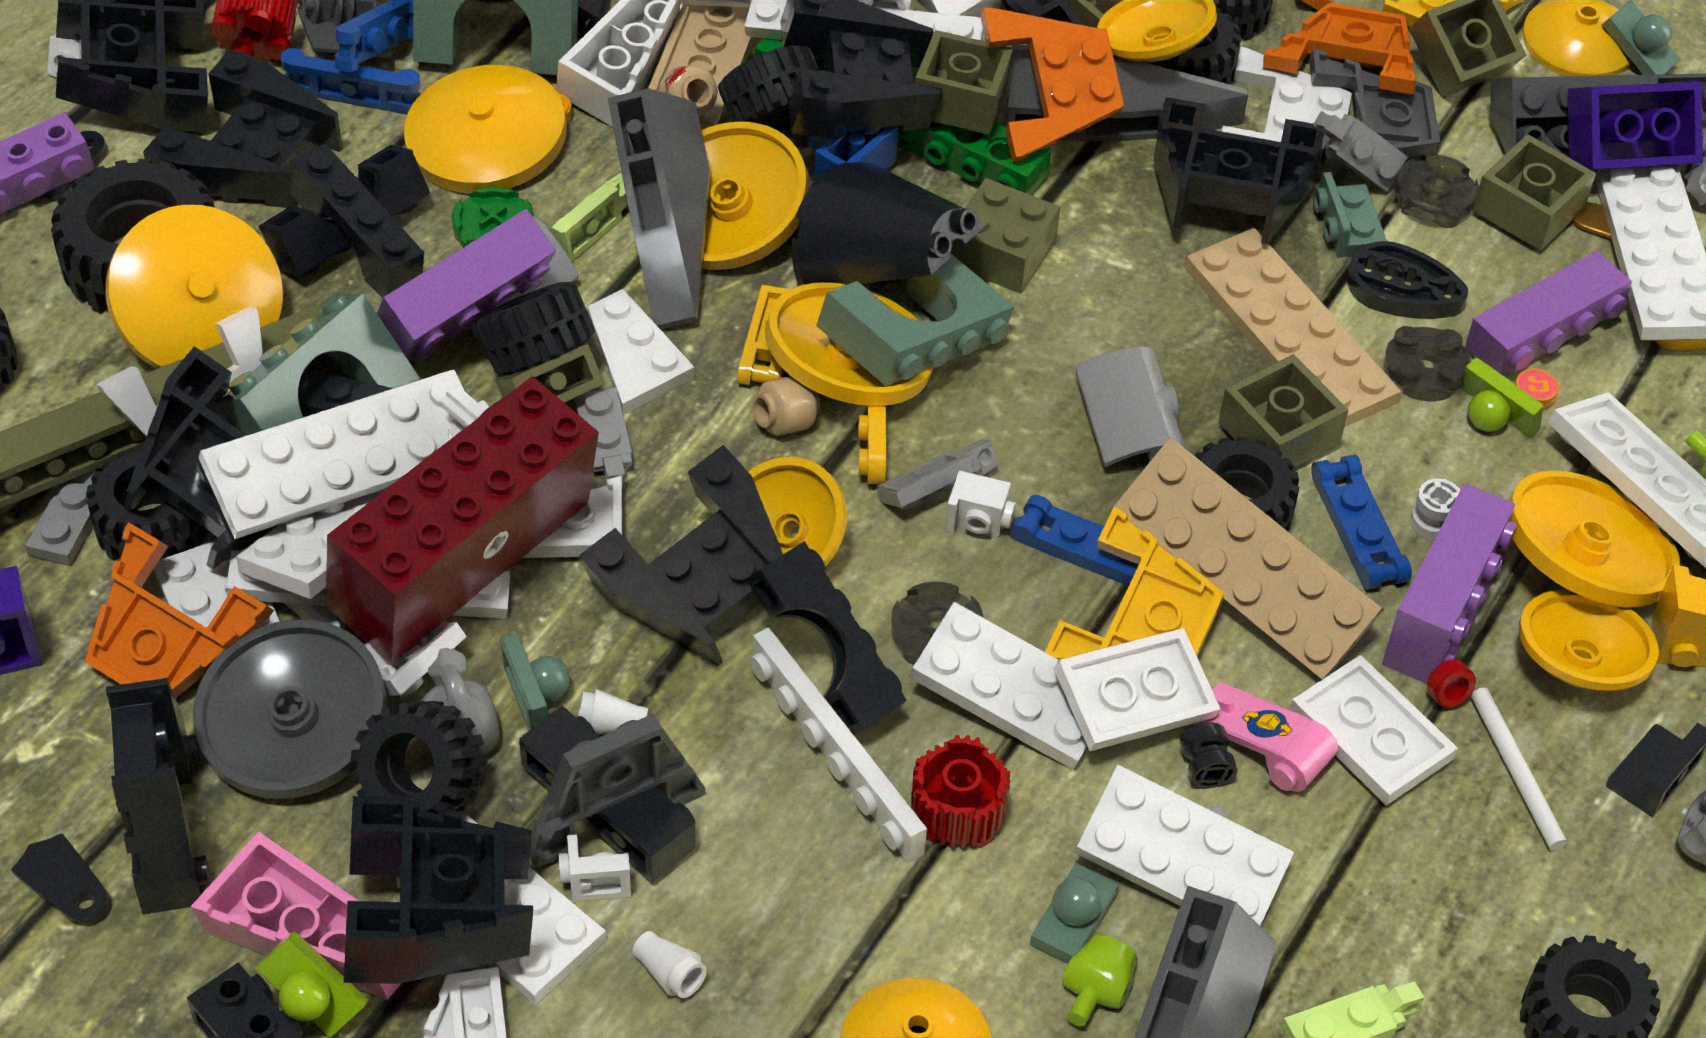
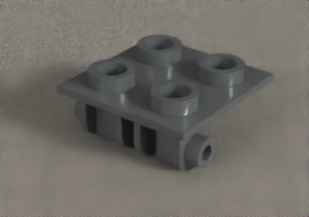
(323, 17)

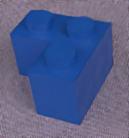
(855, 147)

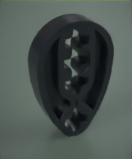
(1427, 276)

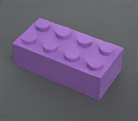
(466, 286)
(1451, 583)

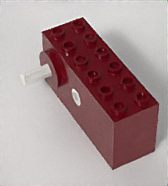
(459, 516)

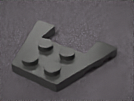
(1398, 117)
(608, 772)

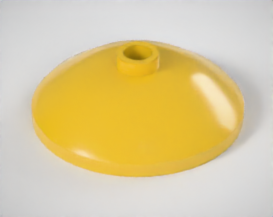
(1157, 27)
(1572, 40)
(803, 496)
(1588, 641)
(915, 1001)

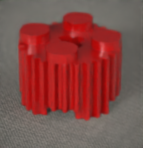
(255, 26)
(960, 792)

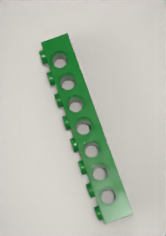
(962, 151)

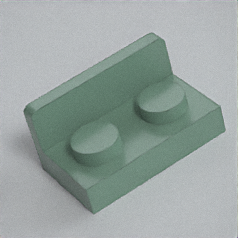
(1347, 216)

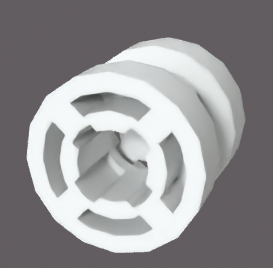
(1432, 506)

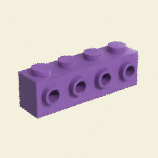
(41, 160)
(1548, 314)

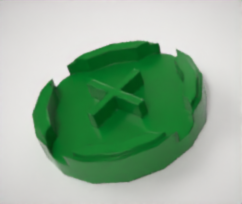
(485, 211)

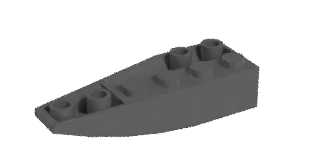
(1143, 95)
(1541, 104)
(666, 196)
(1208, 972)

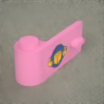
(1292, 743)

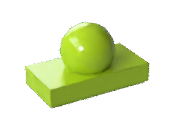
(1499, 401)
(310, 985)

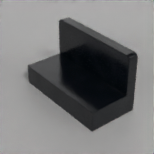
(1657, 767)

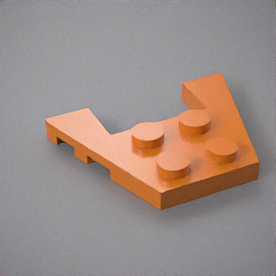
(1352, 34)
(1071, 72)
(150, 640)

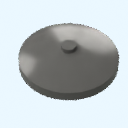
(287, 708)

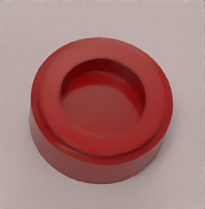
(1451, 683)

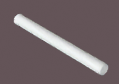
(1519, 769)

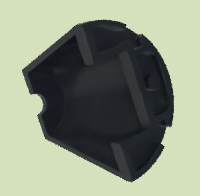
(874, 227)

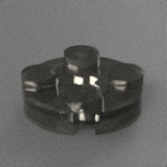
(1445, 207)
(1430, 344)
(915, 611)

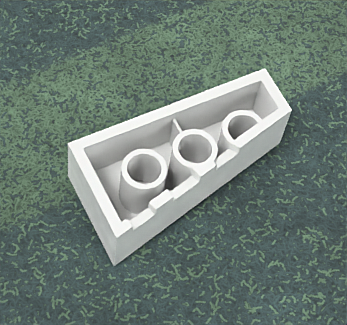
(616, 54)

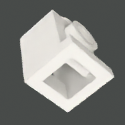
(979, 505)

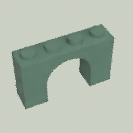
(439, 31)
(344, 332)
(899, 347)

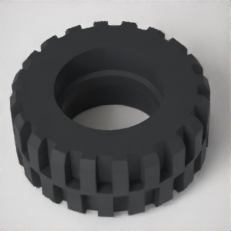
(108, 208)

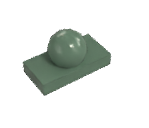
(1643, 39)
(533, 681)
(1074, 913)

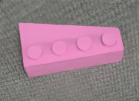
(270, 895)

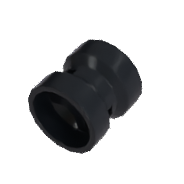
(1207, 750)

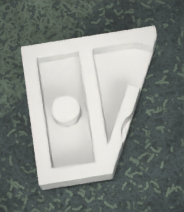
(468, 1007)

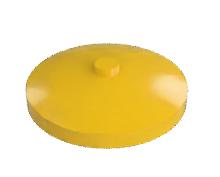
(486, 128)
(752, 193)
(183, 276)
(820, 362)
(1591, 539)

